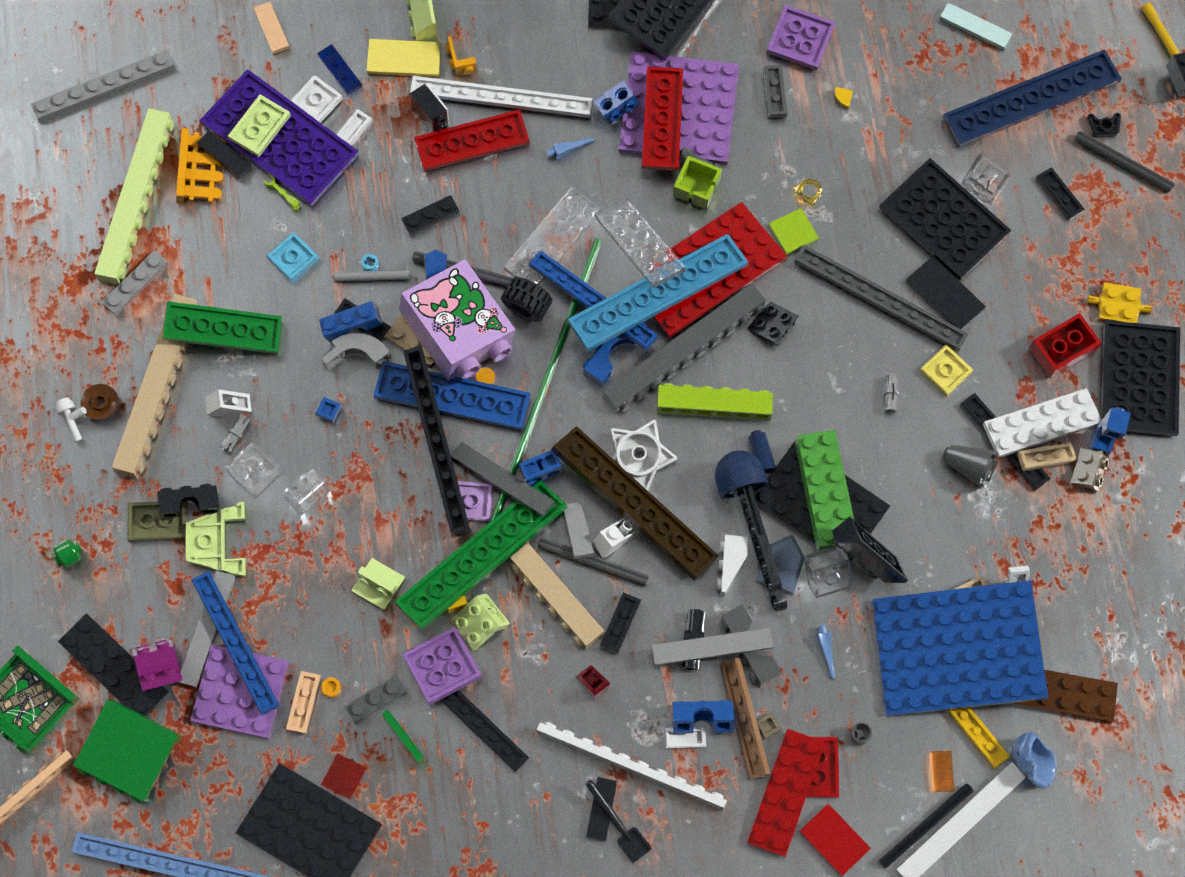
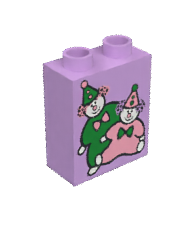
(457, 321)

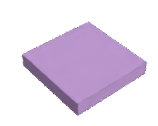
(477, 500)

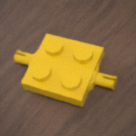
(1119, 303)

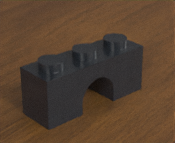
(203, 497)

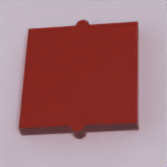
(343, 776)

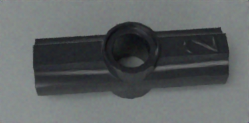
(694, 630)

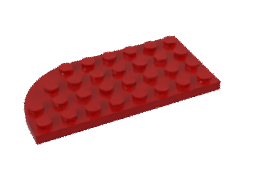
(753, 243)

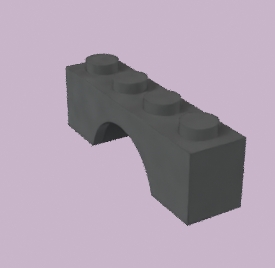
(762, 668)

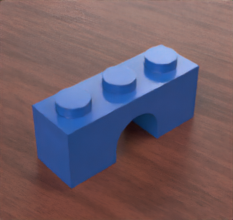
(362, 316)
(718, 713)

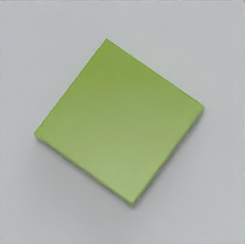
(793, 231)

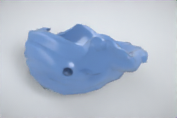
(1035, 759)

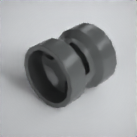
(860, 730)

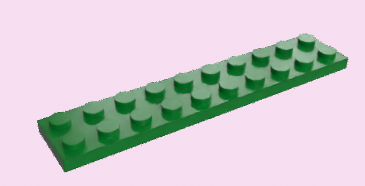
(475, 560)

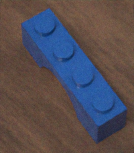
(599, 367)
(1110, 428)

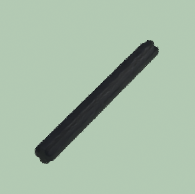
(926, 825)

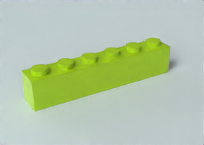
(715, 402)

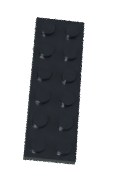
(111, 665)

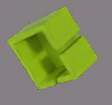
(697, 182)

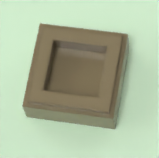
(768, 726)

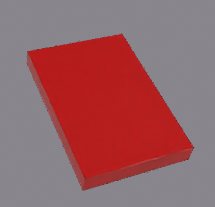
(827, 774)
(834, 840)

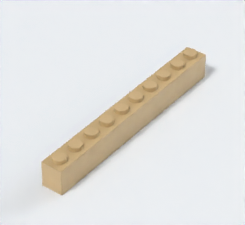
(149, 402)

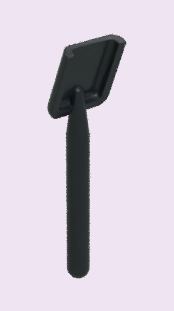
(631, 841)

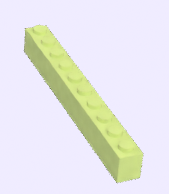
(134, 197)

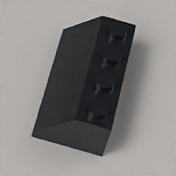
(868, 552)

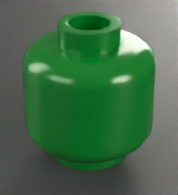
(67, 553)

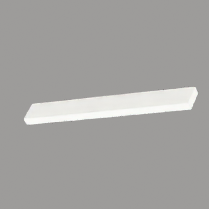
(961, 822)

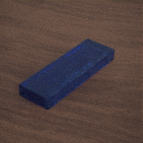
(339, 69)

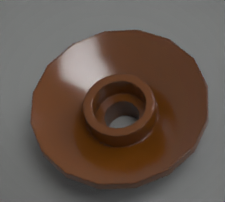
(96, 394)

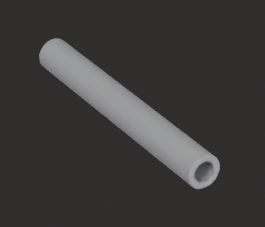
(371, 275)

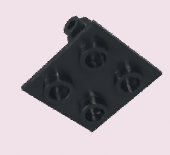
(773, 323)

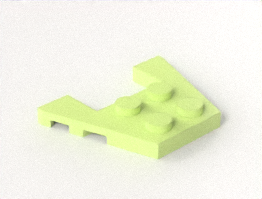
(207, 541)

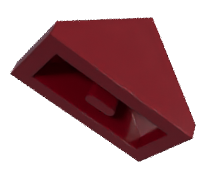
(593, 682)

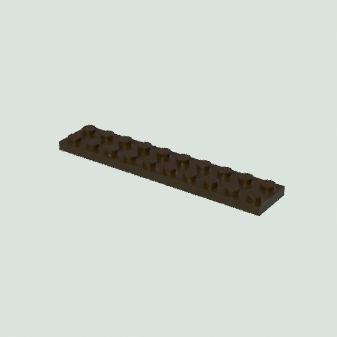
(635, 503)

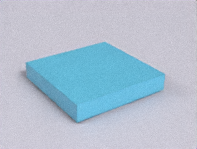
(292, 257)

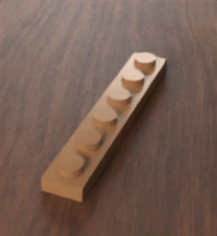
(745, 719)

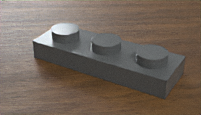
(775, 91)
(375, 699)

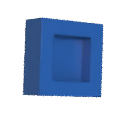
(328, 409)

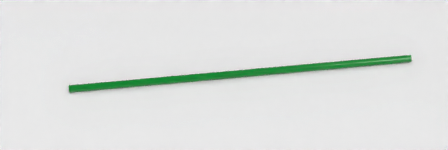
(547, 377)

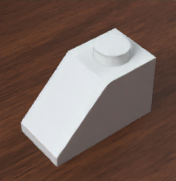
(227, 403)

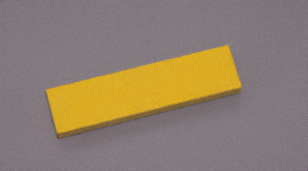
(979, 736)

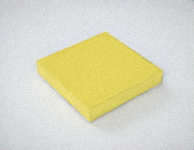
(946, 370)

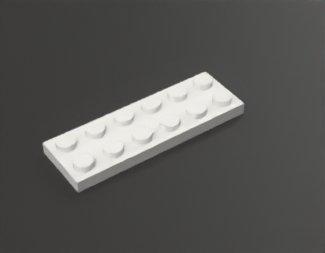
(1042, 423)

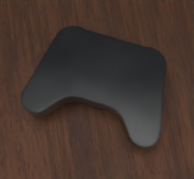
(1104, 127)

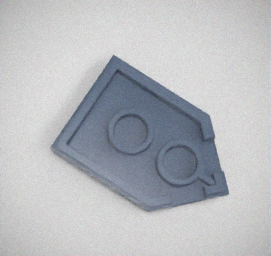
(788, 561)

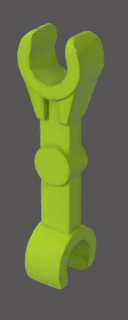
(293, 202)

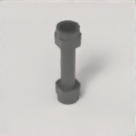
(688, 152)

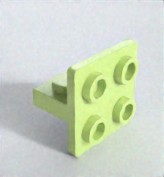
(377, 583)

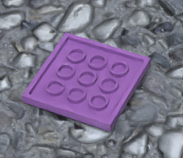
(225, 699)

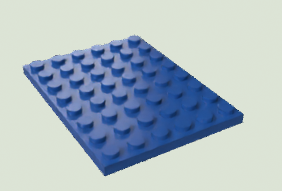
(959, 648)

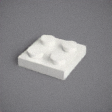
(317, 98)

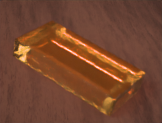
(942, 771)

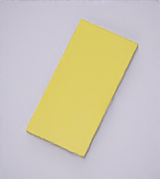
(404, 58)

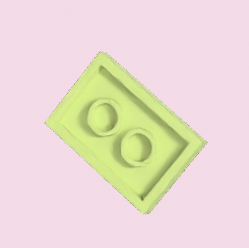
(259, 125)

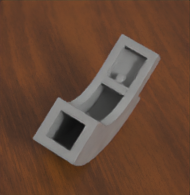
(356, 344)

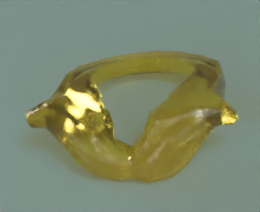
(798, 190)

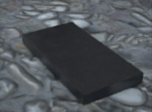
(945, 293)

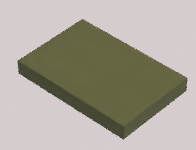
(146, 525)

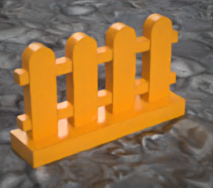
(196, 175)

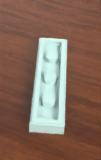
(975, 26)

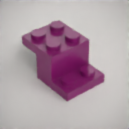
(156, 664)

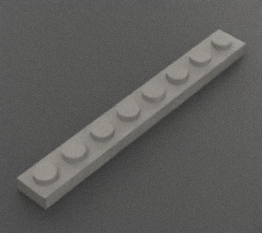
(102, 85)

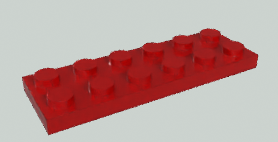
(662, 118)
(471, 140)
(786, 793)

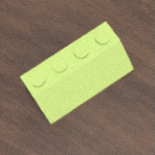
(423, 20)

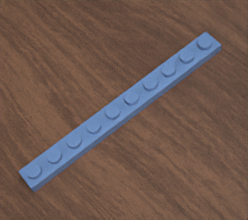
(151, 859)

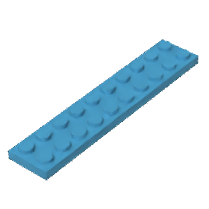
(642, 301)

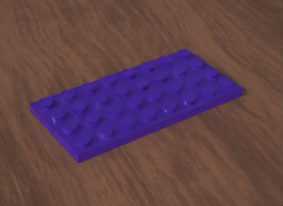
(303, 152)

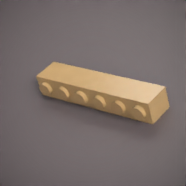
(556, 596)

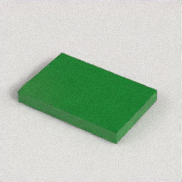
(404, 738)

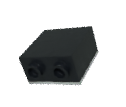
(429, 108)

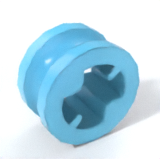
(373, 258)

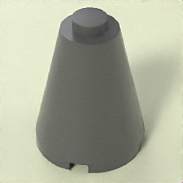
(972, 462)

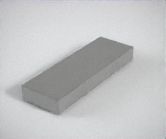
(578, 531)

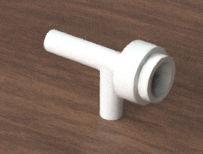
(65, 407)

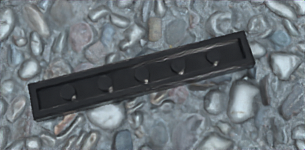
(979, 413)
(485, 730)

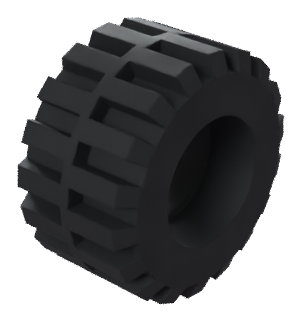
(526, 299)

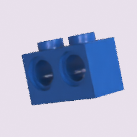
(620, 101)
(540, 468)

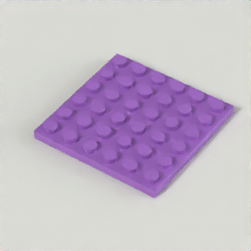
(705, 111)

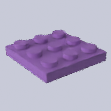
(801, 37)
(442, 665)

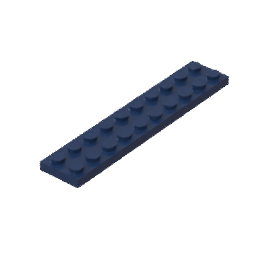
(1032, 97)

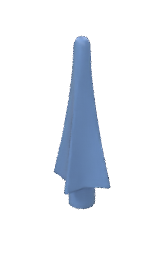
(562, 149)
(824, 640)

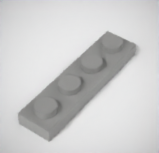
(135, 283)

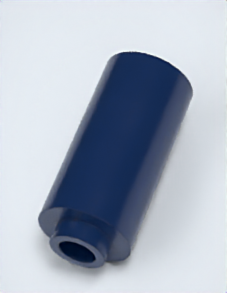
(761, 449)

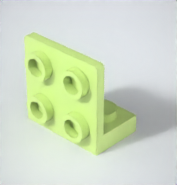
(479, 621)

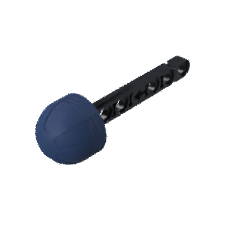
(740, 476)

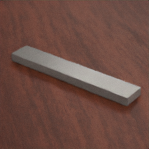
(204, 635)
(712, 646)

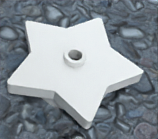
(647, 442)

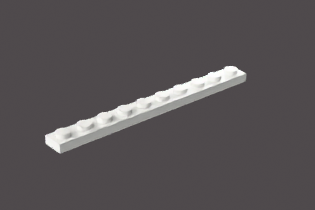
(507, 97)
(640, 768)

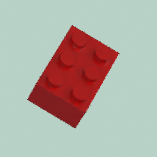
(1065, 345)

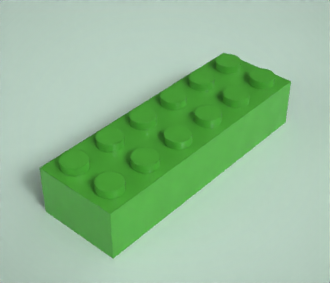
(823, 484)

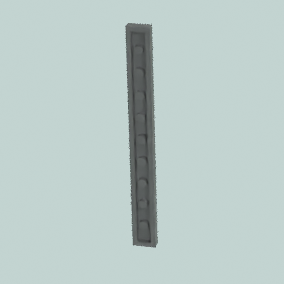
(881, 297)

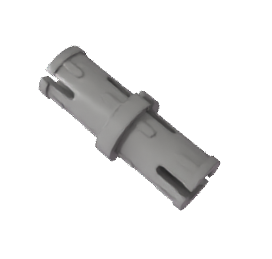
(891, 393)
(235, 433)

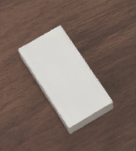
(354, 127)
(685, 740)

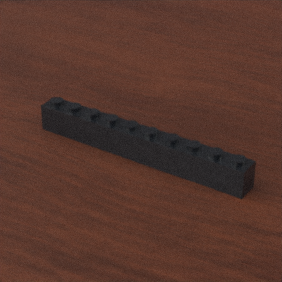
(437, 442)

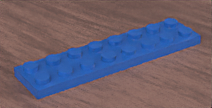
(457, 396)

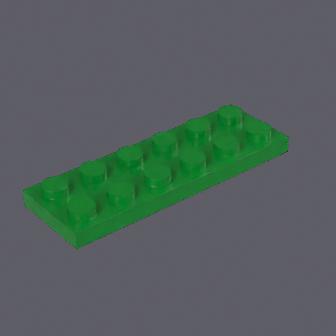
(222, 327)

